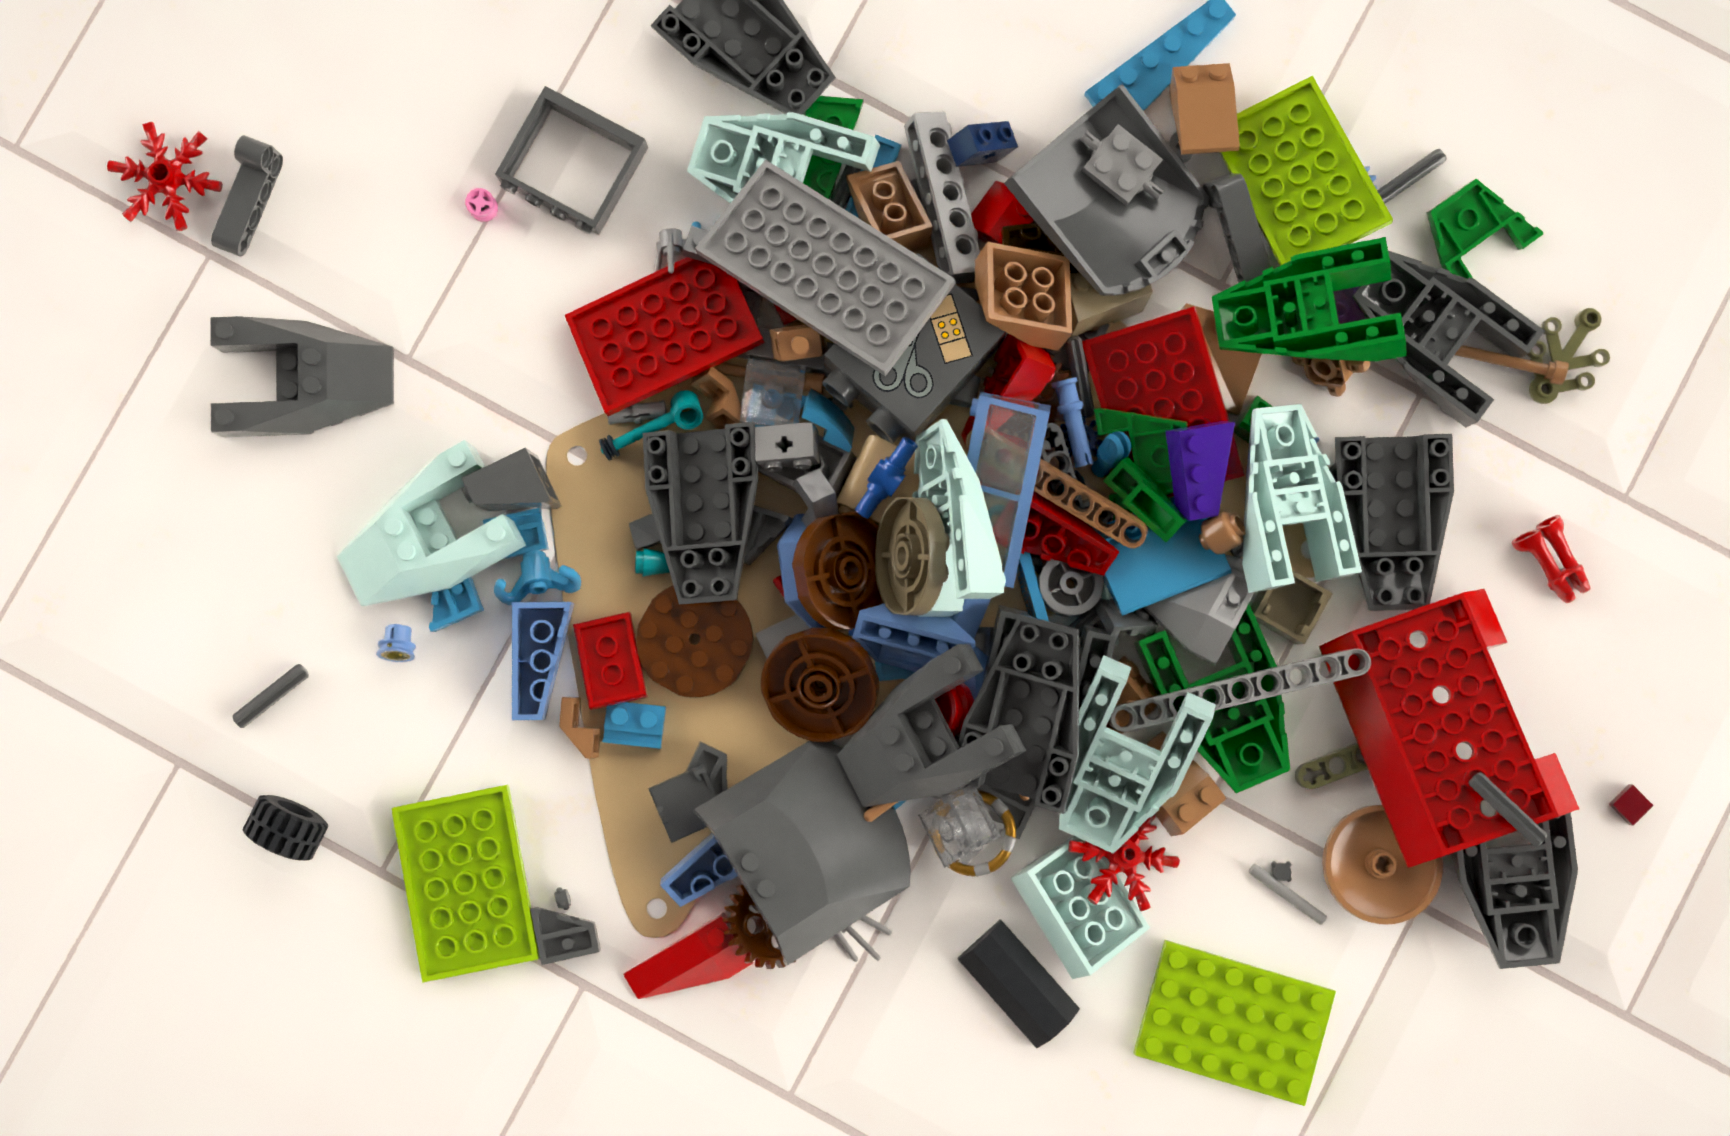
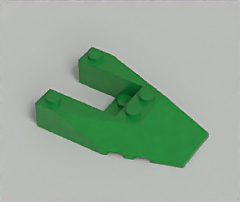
(1295, 308)
(1244, 740)

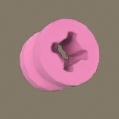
(478, 199)

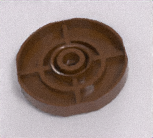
(819, 564)
(691, 668)
(813, 710)

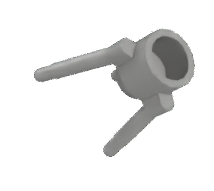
(671, 245)
(860, 940)

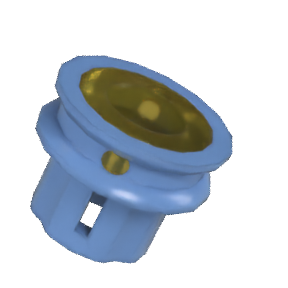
(396, 644)

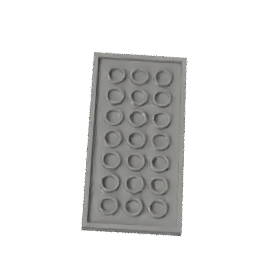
(825, 267)

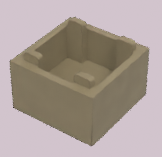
(1291, 608)

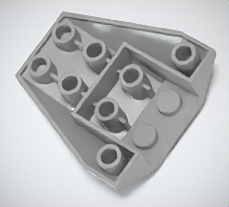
(1206, 614)

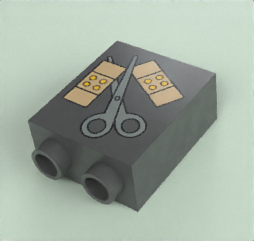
(927, 374)

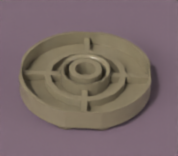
(911, 556)

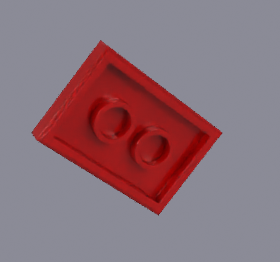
(610, 660)

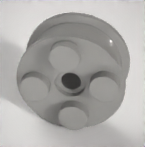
(1067, 601)

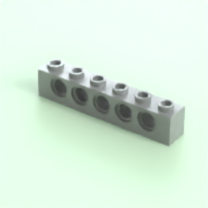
(930, 152)

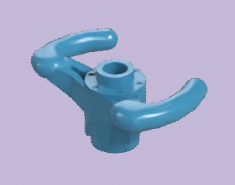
(537, 578)

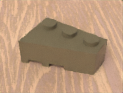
(1093, 310)

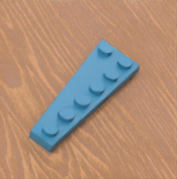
(1151, 69)

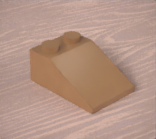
(1204, 108)
(891, 205)
(1193, 800)

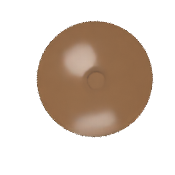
(1369, 871)

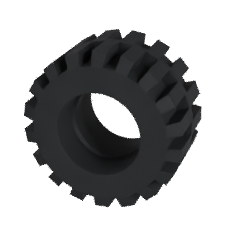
(285, 827)

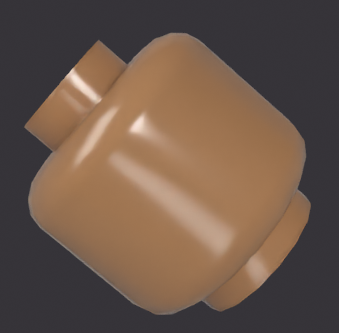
(1222, 532)

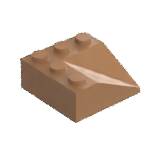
(1025, 293)
(1232, 368)

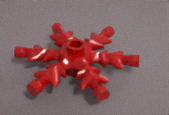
(164, 176)
(1127, 865)

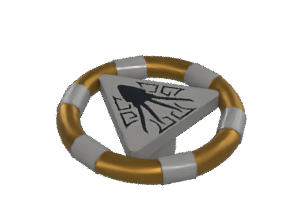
(1007, 846)

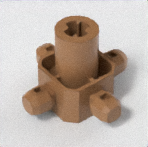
(1331, 372)

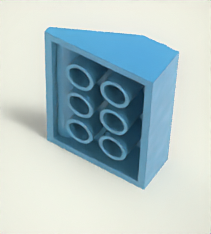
(1159, 567)

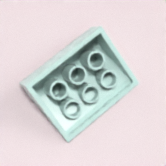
(1078, 930)

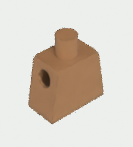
(797, 343)

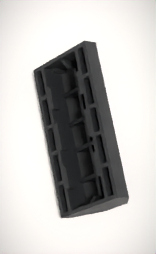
(1019, 984)

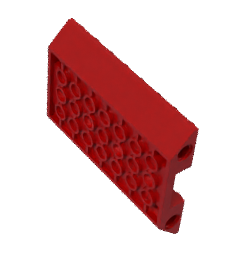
(1414, 739)

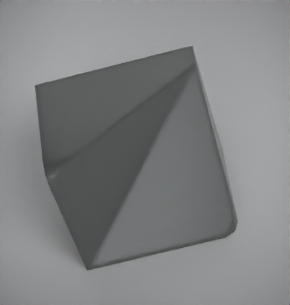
(644, 532)

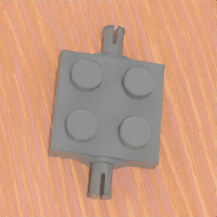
(1122, 165)

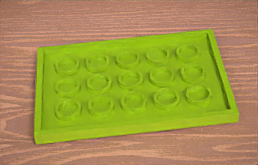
(1304, 174)
(465, 883)
(1234, 1022)

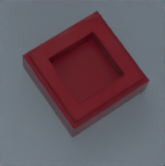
(1631, 804)

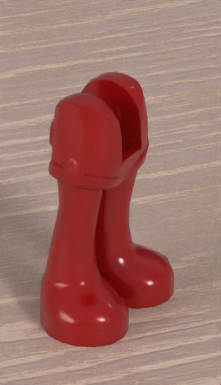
(1533, 542)

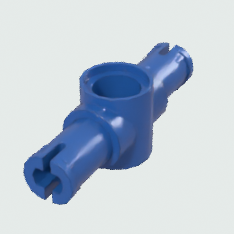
(886, 477)

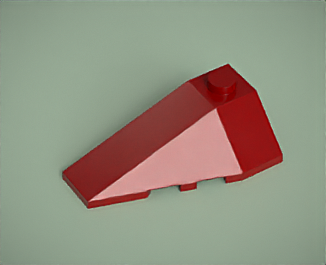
(1019, 373)
(1065, 538)
(689, 962)

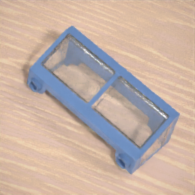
(1006, 459)

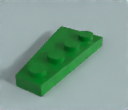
(838, 111)

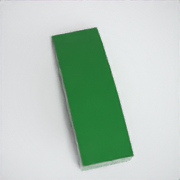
(1145, 499)

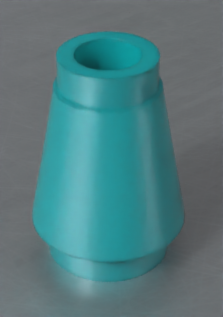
(650, 563)

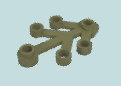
(1565, 355)

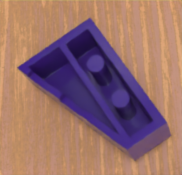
(1199, 467)

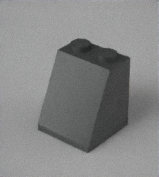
(511, 484)

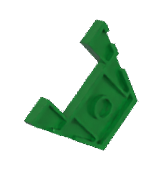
(1469, 219)
(1147, 443)

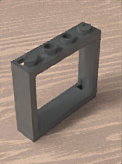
(553, 100)

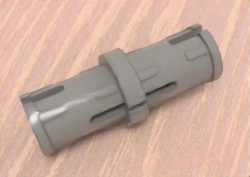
(639, 413)

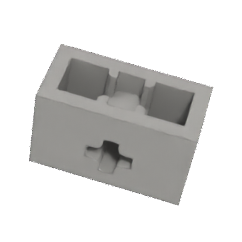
(775, 438)

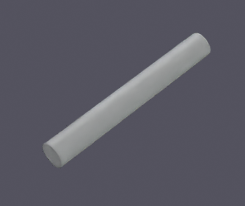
(1286, 893)

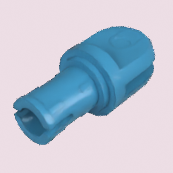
(1111, 452)

